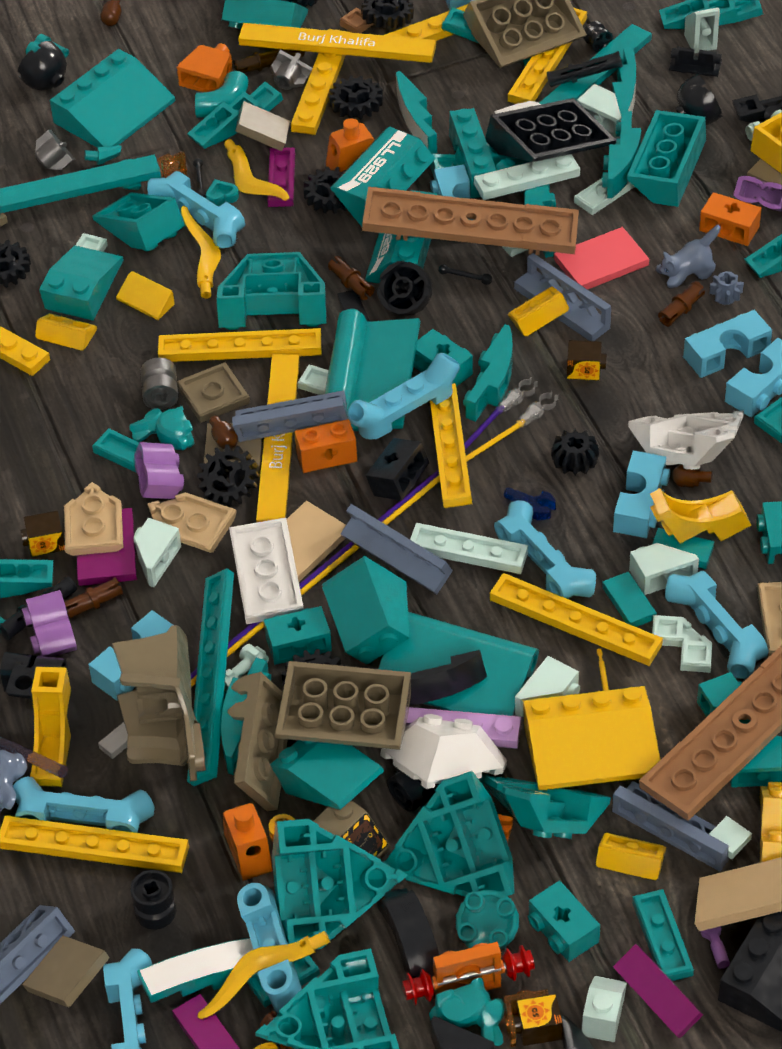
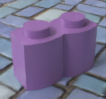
(758, 192)
(158, 470)
(50, 625)

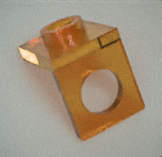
(169, 164)
(510, 1009)

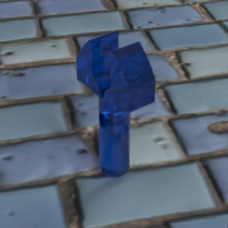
(544, 499)

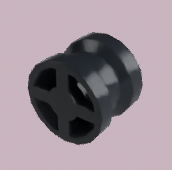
(597, 36)

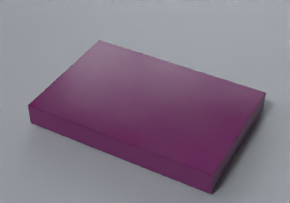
(103, 567)

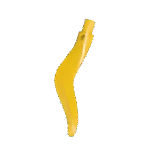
(243, 176)
(209, 255)
(258, 960)

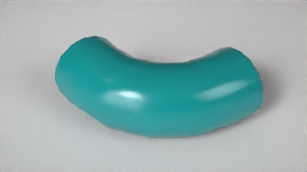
(234, 85)

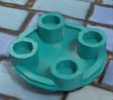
(487, 918)

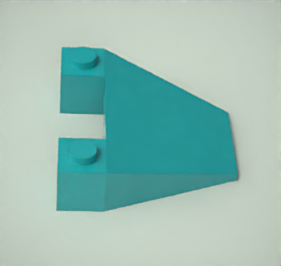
(271, 286)

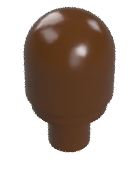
(111, 12)
(223, 432)
(690, 478)

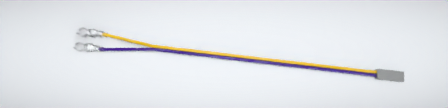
(117, 740)

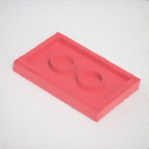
(602, 259)

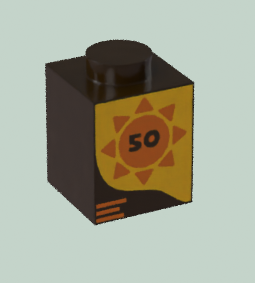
(585, 360)
(43, 533)
(538, 1020)

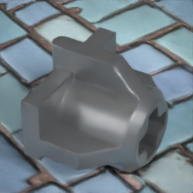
(289, 71)
(52, 152)

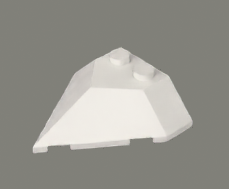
(687, 437)
(444, 749)

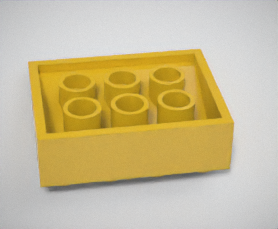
(590, 737)

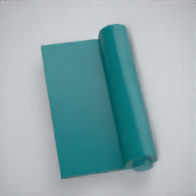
(371, 357)
(435, 642)

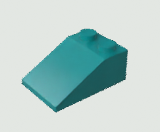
(141, 219)
(79, 282)
(324, 772)

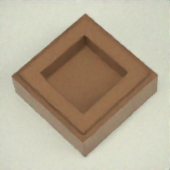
(353, 22)

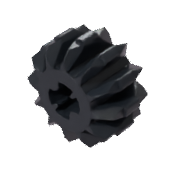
(575, 452)

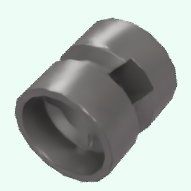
(159, 383)

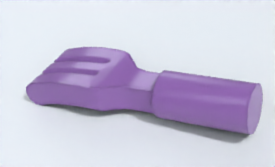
(717, 946)

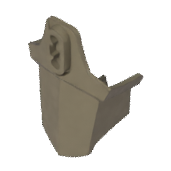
(160, 710)

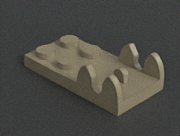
(258, 741)

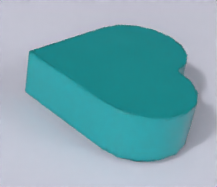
(222, 192)

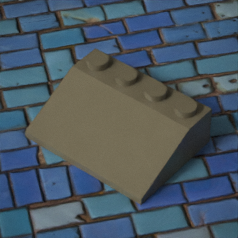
(522, 27)
(344, 705)

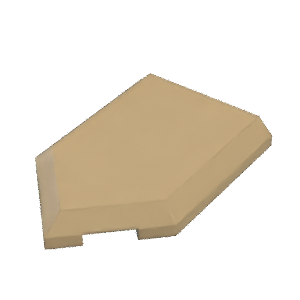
(198, 519)
(93, 523)

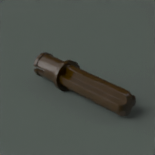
(260, 60)

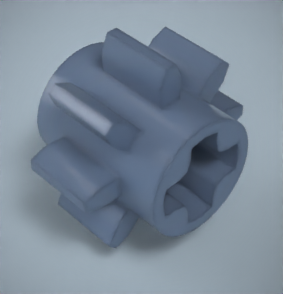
(726, 288)

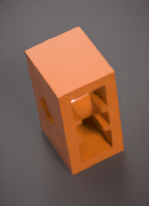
(736, 218)
(326, 446)

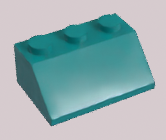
(263, 12)

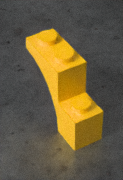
(686, 519)
(51, 727)
(771, 821)

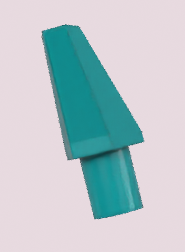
(102, 154)

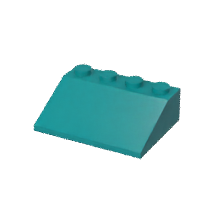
(110, 101)

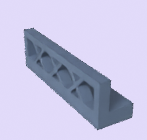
(581, 314)
(289, 416)
(396, 550)
(664, 823)
(29, 945)

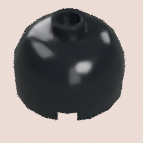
(44, 67)
(697, 100)
(404, 288)

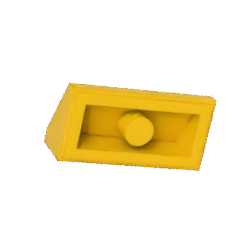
(145, 295)
(539, 311)
(64, 331)
(630, 856)

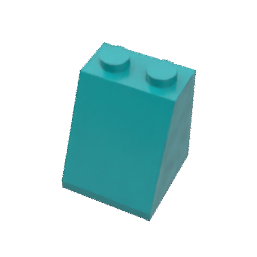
(368, 609)

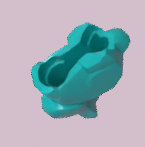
(169, 426)
(471, 1006)

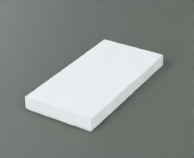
(266, 570)

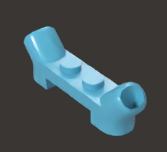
(222, 220)
(433, 384)
(560, 576)
(744, 644)
(94, 810)
(265, 929)
(120, 984)

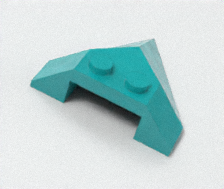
(549, 810)
(456, 842)
(324, 879)
(335, 1010)

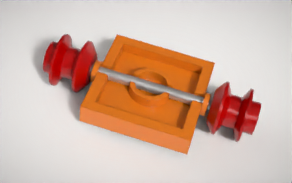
(461, 967)

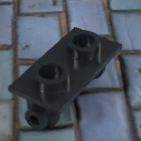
(706, 63)

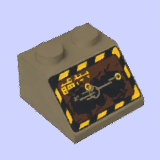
(356, 827)

